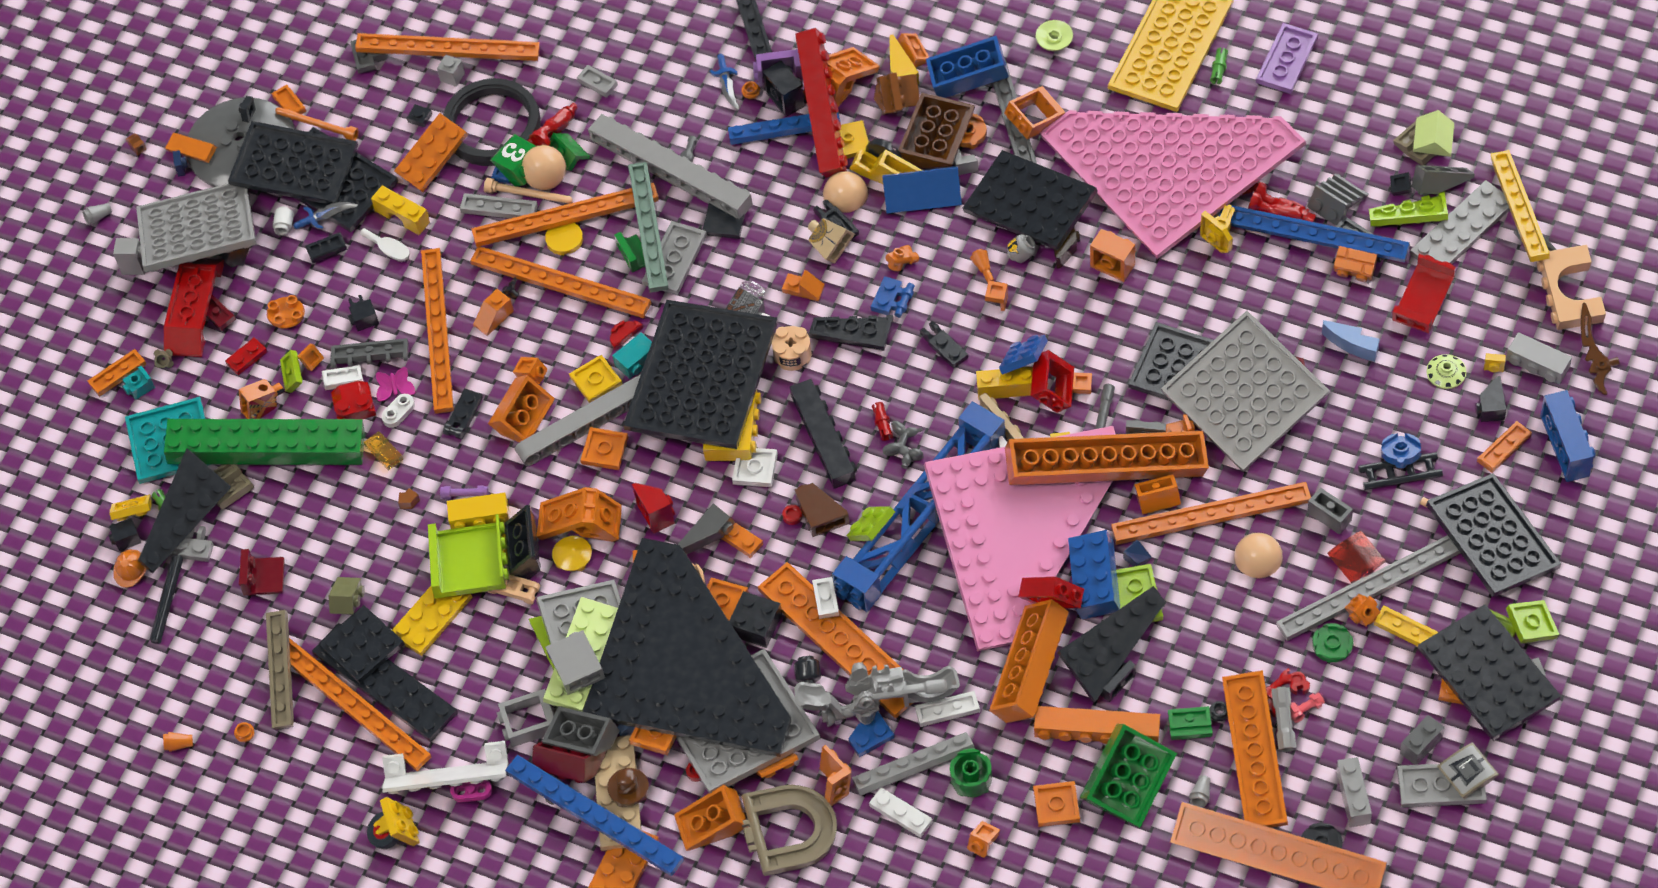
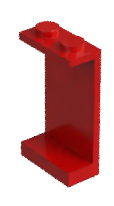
(1424, 293)

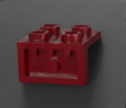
(261, 574)

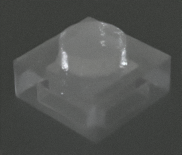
(753, 288)

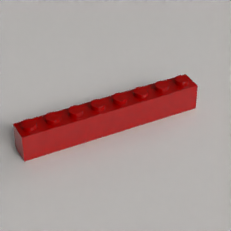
(821, 102)

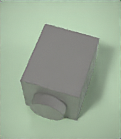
(451, 70)

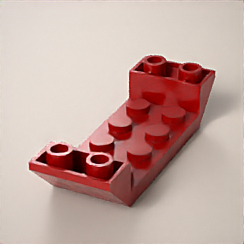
(190, 306)

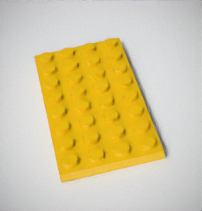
(1169, 50)

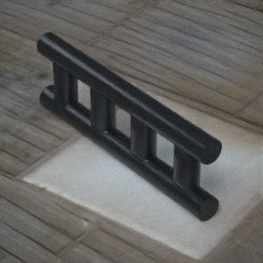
(1392, 479)

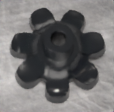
(510, 289)

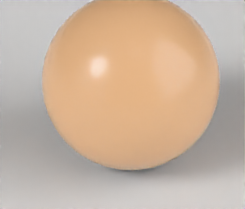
(544, 167)
(846, 191)
(1258, 555)

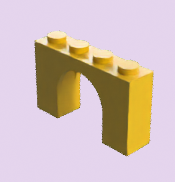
(746, 446)

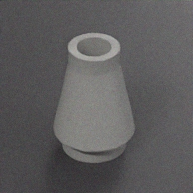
(96, 213)
(1201, 792)

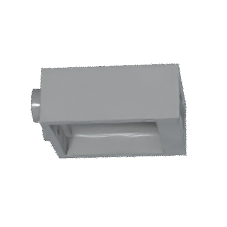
(531, 733)

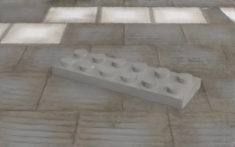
(1464, 225)

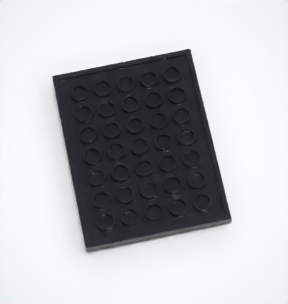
(701, 374)

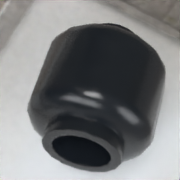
(807, 669)

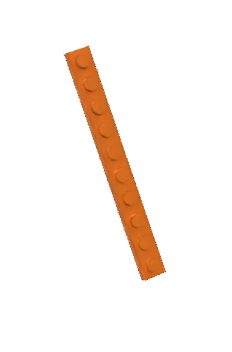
(447, 46)
(556, 217)
(561, 282)
(437, 331)
(1210, 513)
(357, 707)

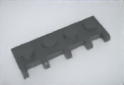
(369, 351)

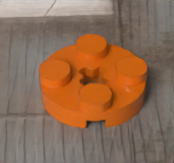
(977, 134)

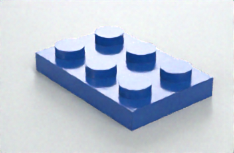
(1023, 353)

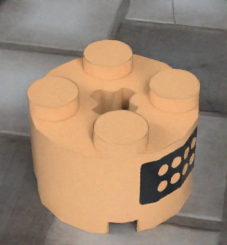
(791, 347)

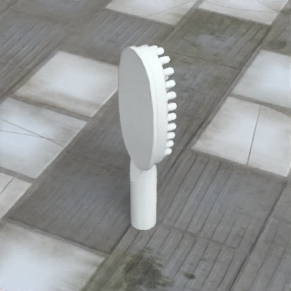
(388, 246)

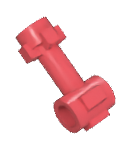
(1316, 700)

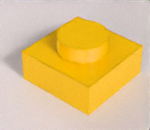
(1494, 362)

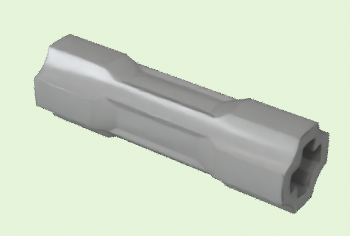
(1285, 734)

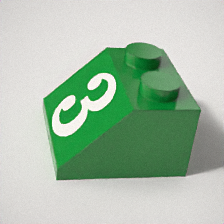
(510, 159)

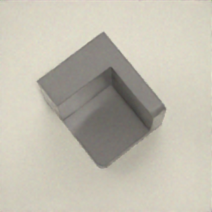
(965, 164)

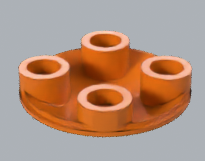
(285, 312)

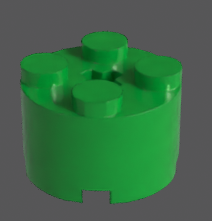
(971, 773)

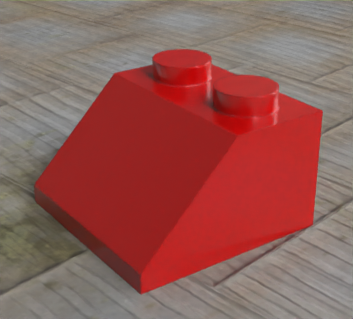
(654, 506)

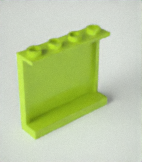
(467, 559)

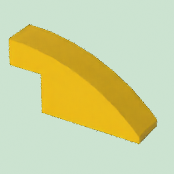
(885, 164)

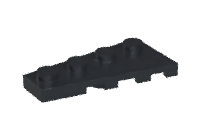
(855, 331)

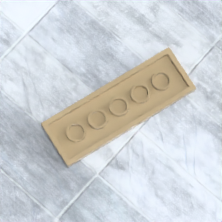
(618, 757)

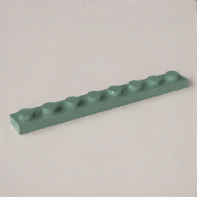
(648, 227)

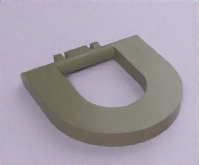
(785, 798)

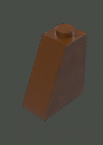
(820, 510)

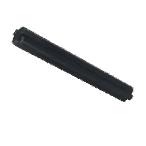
(166, 599)

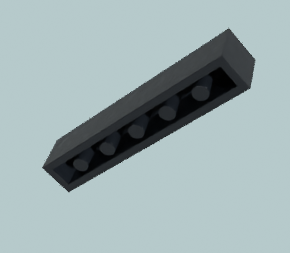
(823, 434)

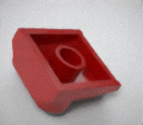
(353, 401)

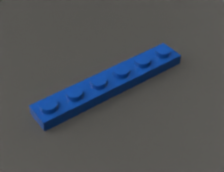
(770, 129)

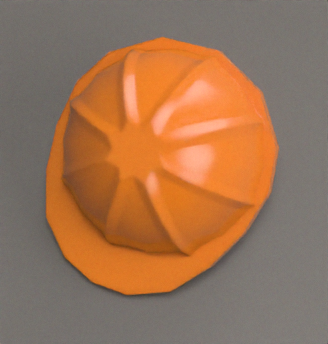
(128, 569)

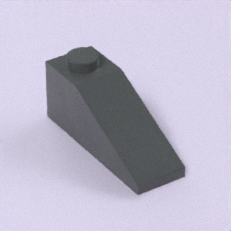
(1438, 178)
(708, 529)

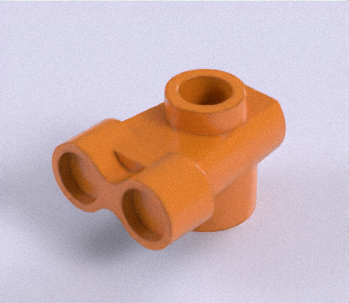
(901, 256)

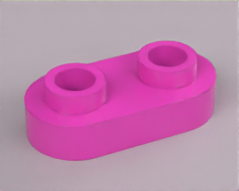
(471, 791)

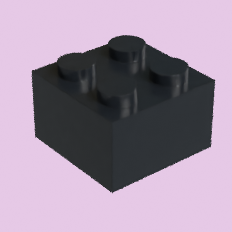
(784, 88)
(756, 618)

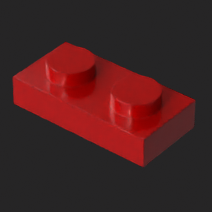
(246, 356)

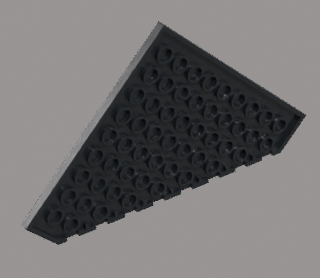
(681, 664)

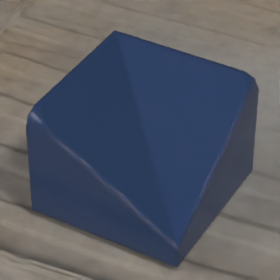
(1136, 554)

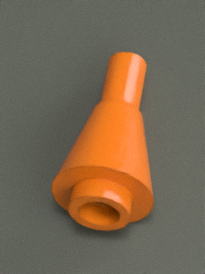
(981, 261)

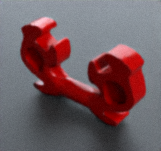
(1296, 680)

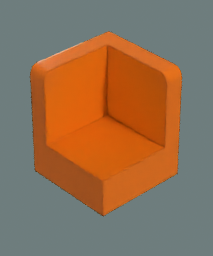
(997, 293)

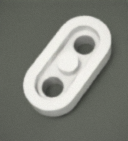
(399, 409)

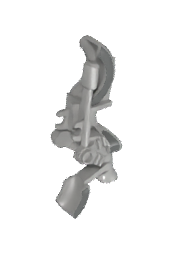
(872, 688)

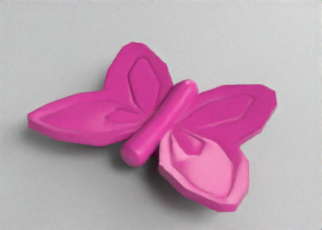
(393, 382)

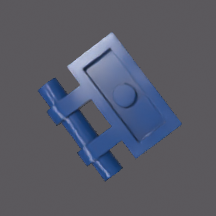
(887, 295)

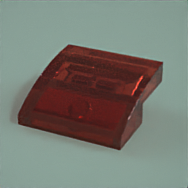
(1356, 557)

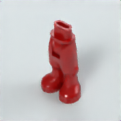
(553, 125)
(1280, 206)

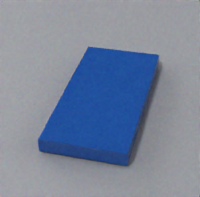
(922, 190)

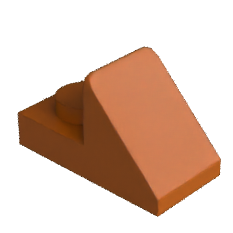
(803, 286)

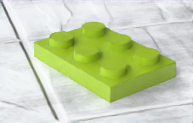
(1134, 582)

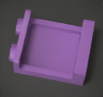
(766, 60)

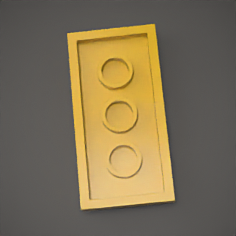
(428, 620)

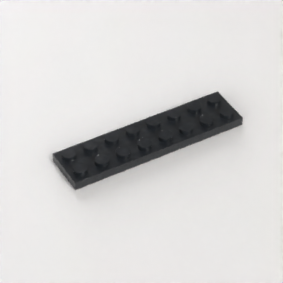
(400, 695)

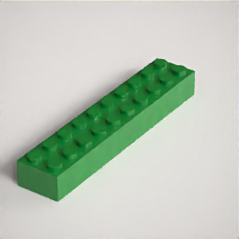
(266, 441)

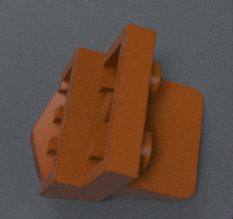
(896, 92)

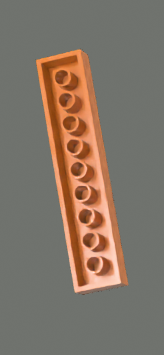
(1106, 457)

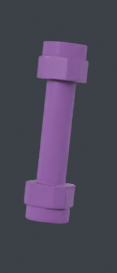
(447, 492)

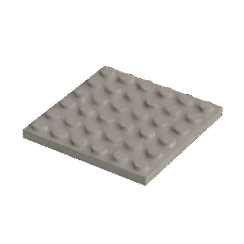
(195, 226)
(1245, 391)
(727, 765)

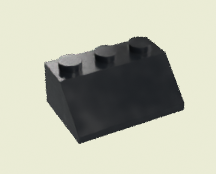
(522, 544)

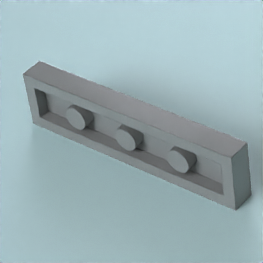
(496, 206)

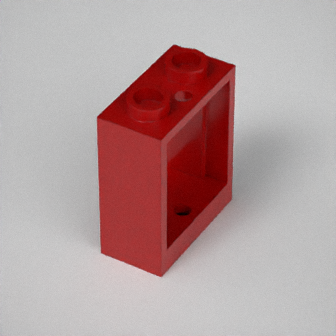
(1064, 373)
(1048, 588)

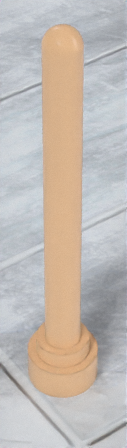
(493, 186)

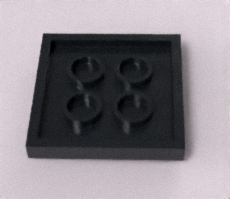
(361, 644)

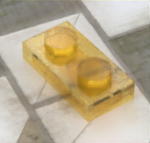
(383, 450)

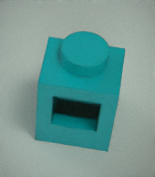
(138, 383)

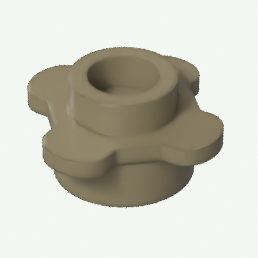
(159, 362)

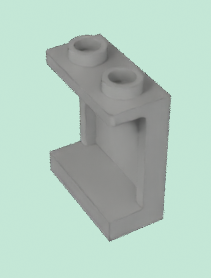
(575, 662)

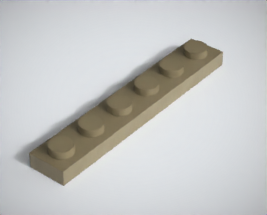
(279, 669)

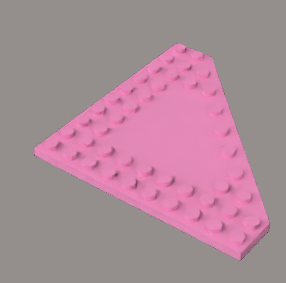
(1169, 167)
(1005, 533)

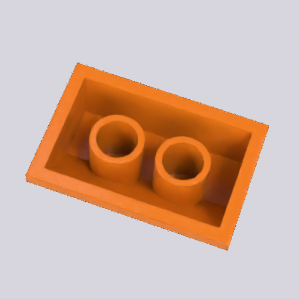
(521, 409)

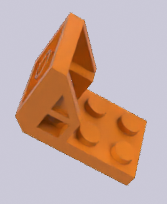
(845, 69)
(582, 511)

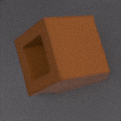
(136, 144)
(408, 499)

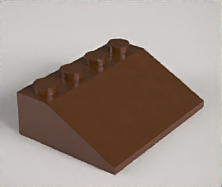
(935, 131)

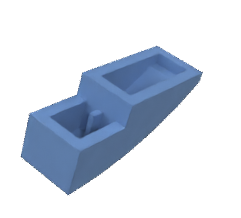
(1351, 340)

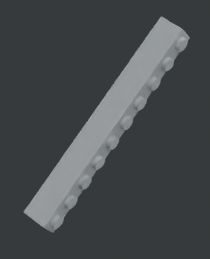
(670, 166)

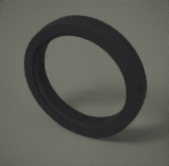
(486, 87)

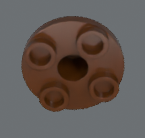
(628, 787)

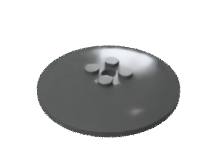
(221, 127)

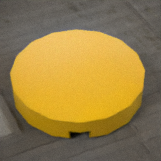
(564, 239)

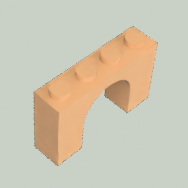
(1566, 311)

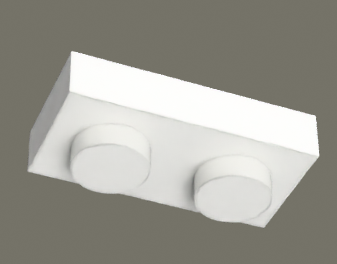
(825, 597)

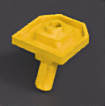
(1217, 229)

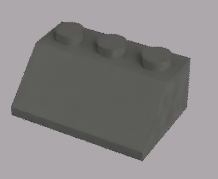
(581, 731)

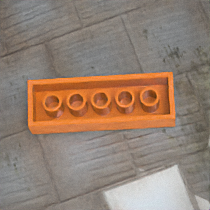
(1029, 661)

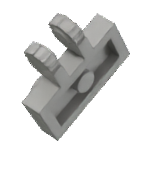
(195, 549)

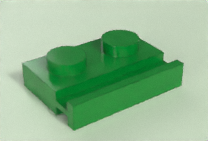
(1190, 723)

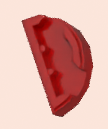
(623, 332)

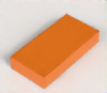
(288, 100)

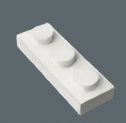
(947, 708)
(900, 812)

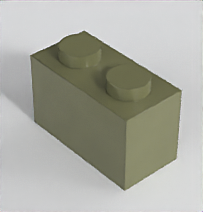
(345, 595)

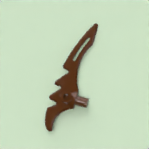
(1600, 362)

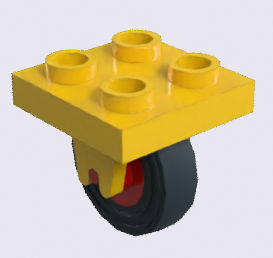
(392, 825)

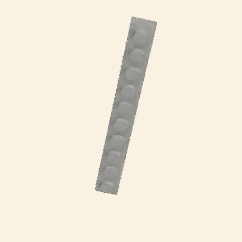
(1368, 586)

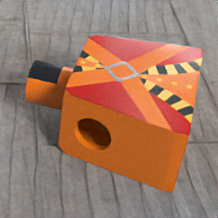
(259, 398)

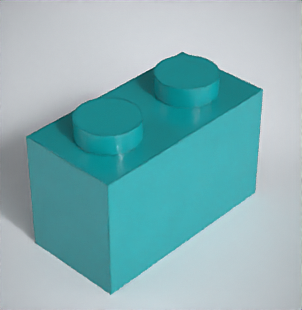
(632, 356)

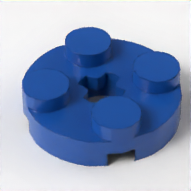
(1401, 458)

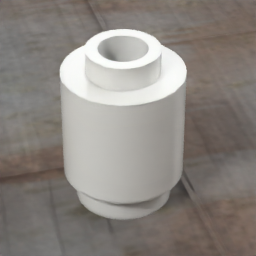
(283, 220)

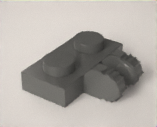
(365, 61)

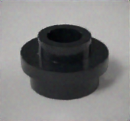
(1218, 705)

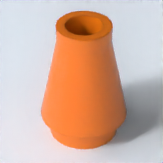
(176, 741)

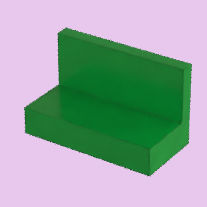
(568, 148)
(631, 251)

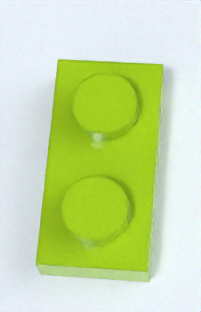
(291, 371)

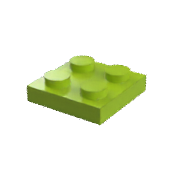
(870, 523)
(1532, 621)

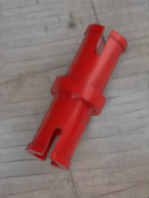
(882, 421)

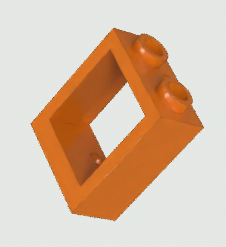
(1041, 99)

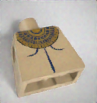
(829, 238)

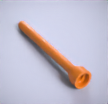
(349, 133)

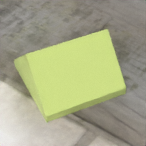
(1434, 134)

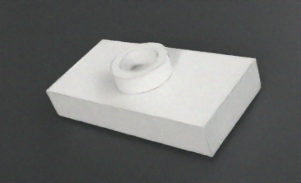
(337, 377)

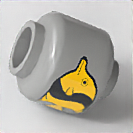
(1021, 248)

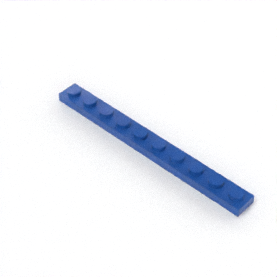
(1319, 233)
(594, 815)

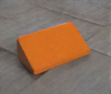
(913, 48)

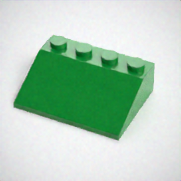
(1128, 775)

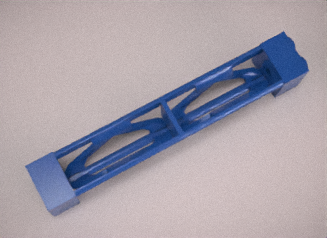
(854, 577)

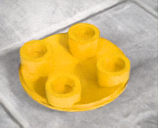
(572, 553)

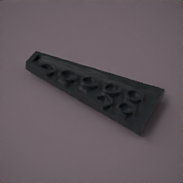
(187, 502)
(1102, 650)

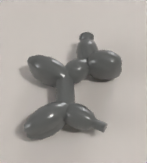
(895, 448)

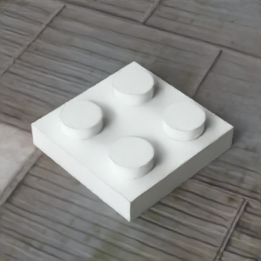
(756, 471)

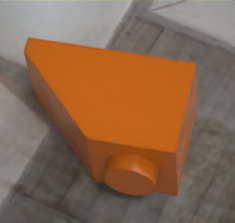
(493, 312)

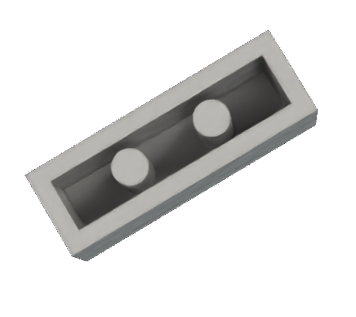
(1538, 358)
(1353, 792)

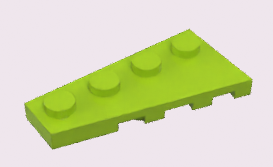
(1420, 211)

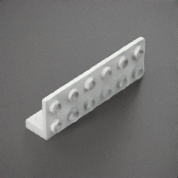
(397, 778)

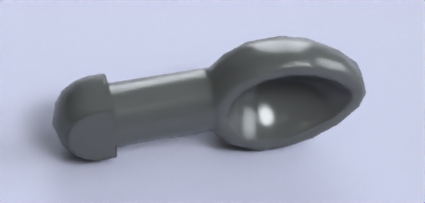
(688, 153)

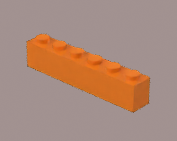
(1090, 724)

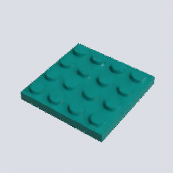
(148, 436)

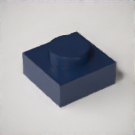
(180, 163)

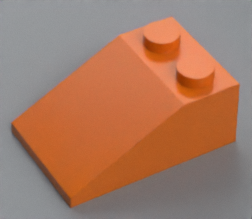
(711, 818)

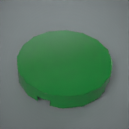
(1332, 642)

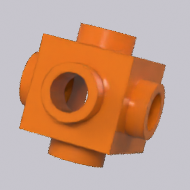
(1362, 610)

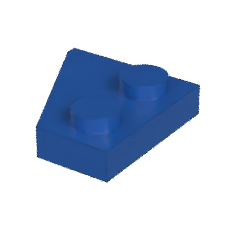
(870, 736)

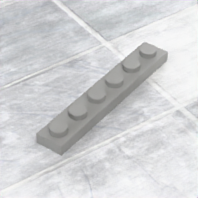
(911, 764)

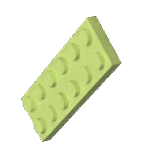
(596, 623)

